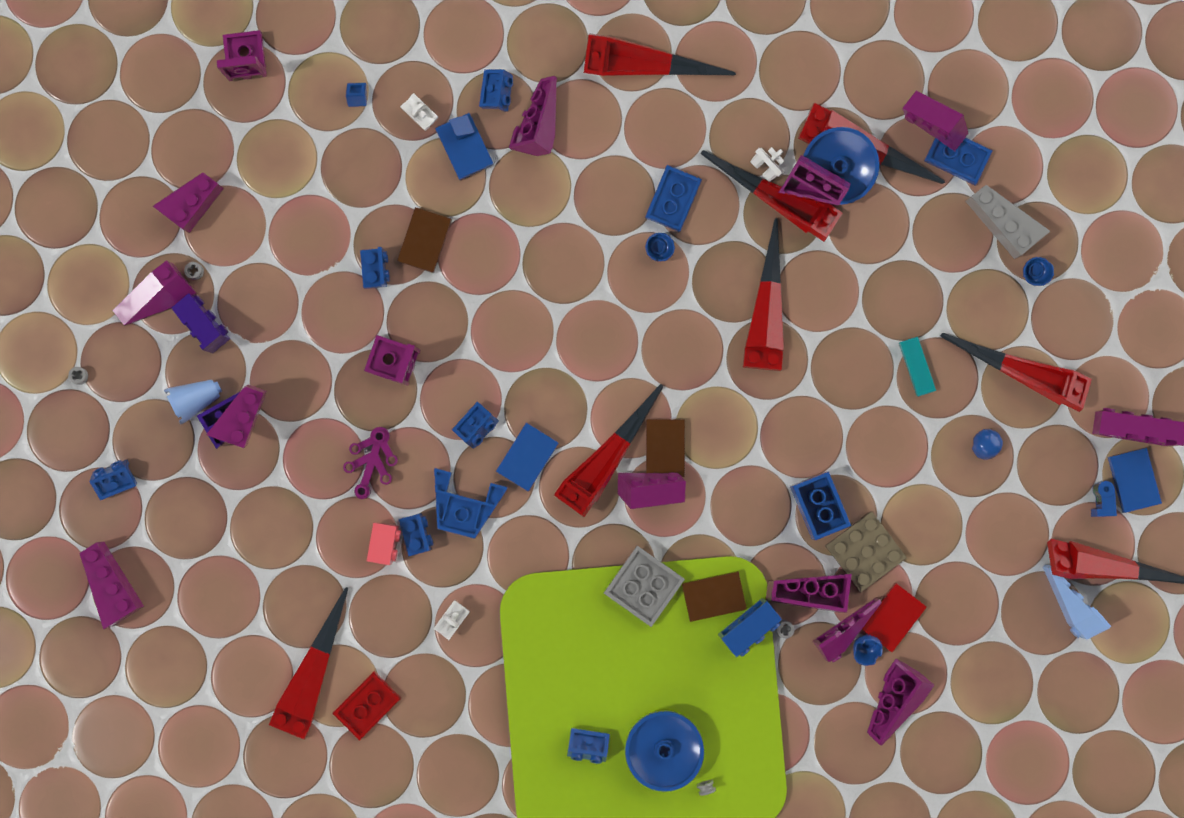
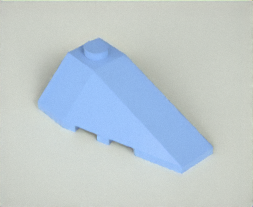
(1082, 619)

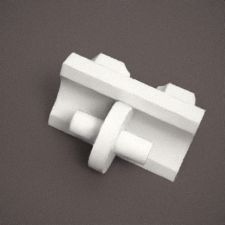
(419, 112)
(773, 170)
(451, 620)

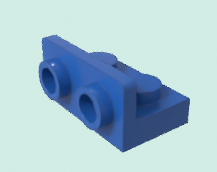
(496, 89)
(374, 268)
(475, 425)
(112, 479)
(415, 534)
(588, 745)

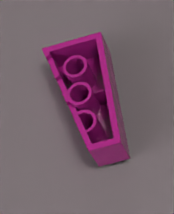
(1138, 428)
(109, 586)
(821, 593)

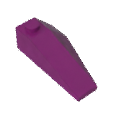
(154, 294)
(839, 637)
(900, 697)

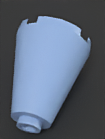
(192, 398)

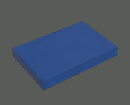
(466, 154)
(965, 162)
(673, 198)
(527, 457)
(1134, 480)

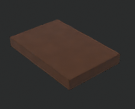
(424, 240)
(665, 446)
(714, 596)

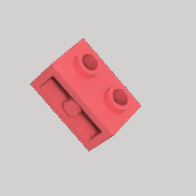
(383, 543)

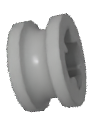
(197, 275)
(78, 381)
(789, 632)
(706, 787)

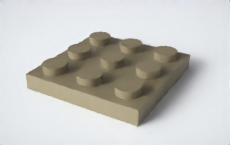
(865, 551)

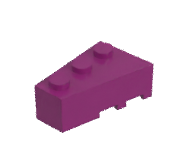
(936, 119)
(815, 182)
(190, 201)
(239, 418)
(651, 489)

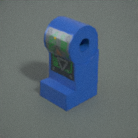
(1105, 499)

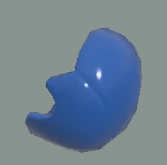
(660, 247)
(1038, 271)
(987, 444)
(867, 650)

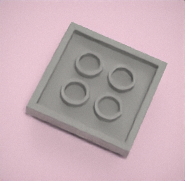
(644, 586)

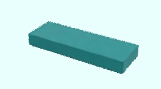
(917, 366)

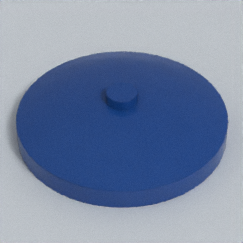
(848, 156)
(664, 751)

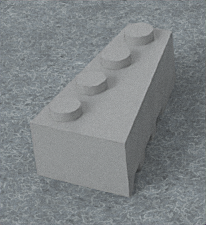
(1006, 221)

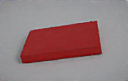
(894, 617)
(366, 705)

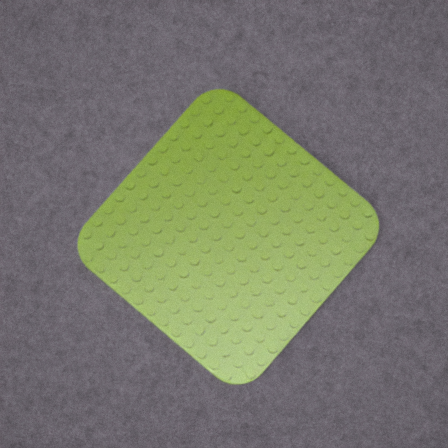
(600, 669)

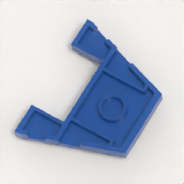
(460, 513)

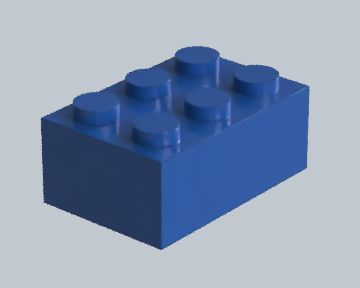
(820, 505)
(750, 627)

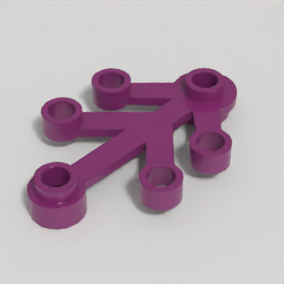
(372, 459)

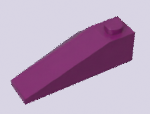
(538, 127)

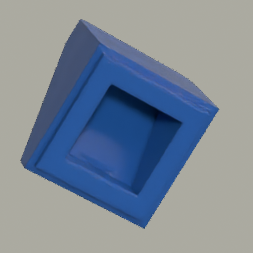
(356, 94)
(461, 126)

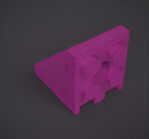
(238, 66)
(403, 363)

